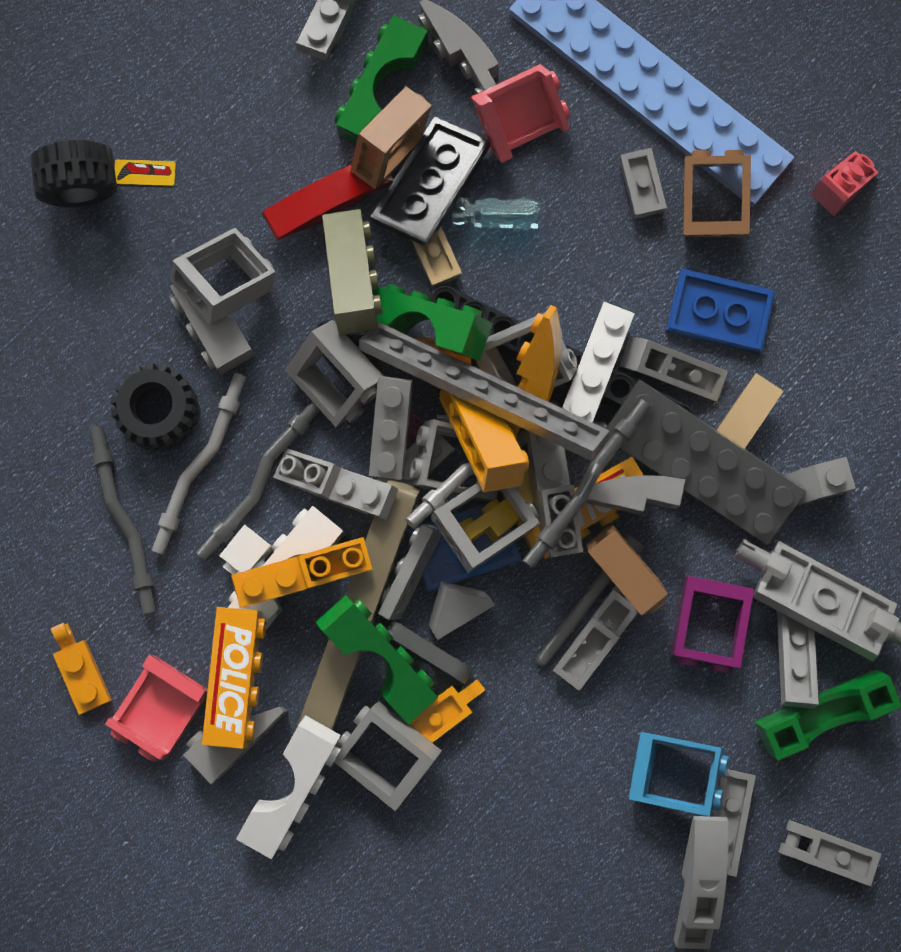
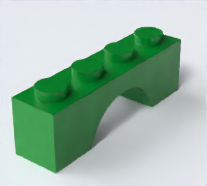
(398, 49)
(455, 330)
(351, 631)
(852, 701)

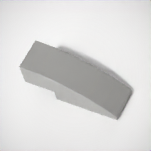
(633, 492)

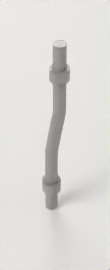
(436, 498)
(169, 521)

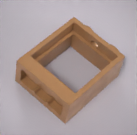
(390, 137)
(716, 229)
(627, 570)

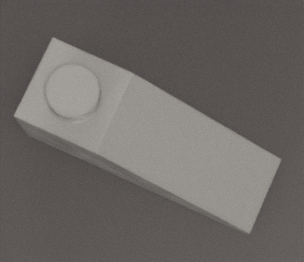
(673, 368)
(217, 760)

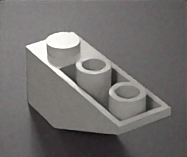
(222, 340)

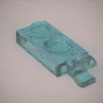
(498, 213)

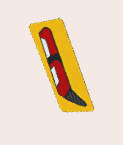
(145, 172)

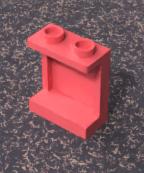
(521, 110)
(157, 709)

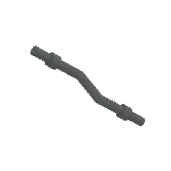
(223, 531)
(550, 536)
(142, 580)

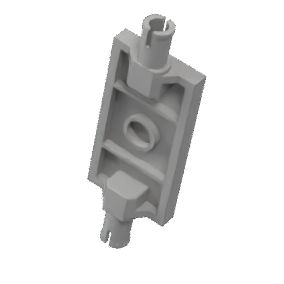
(822, 598)

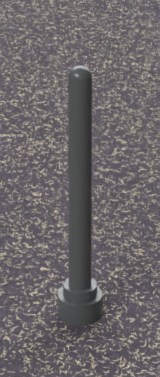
(580, 610)

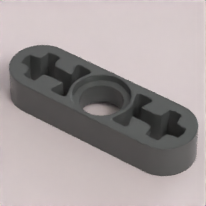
(429, 652)

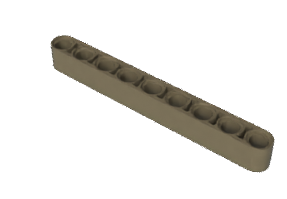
(383, 546)

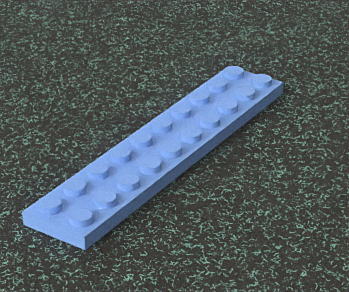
(654, 88)

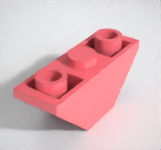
(844, 182)

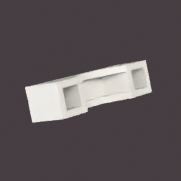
(598, 361)
(311, 533)
(270, 820)

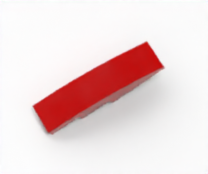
(322, 197)

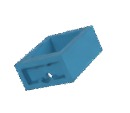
(644, 766)

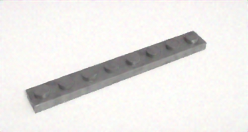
(485, 391)

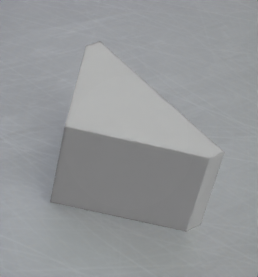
(455, 607)

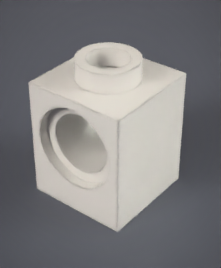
(245, 551)

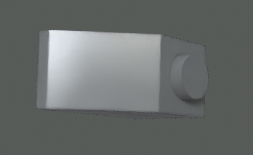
(824, 480)

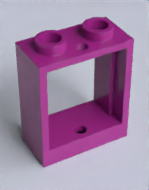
(719, 590)

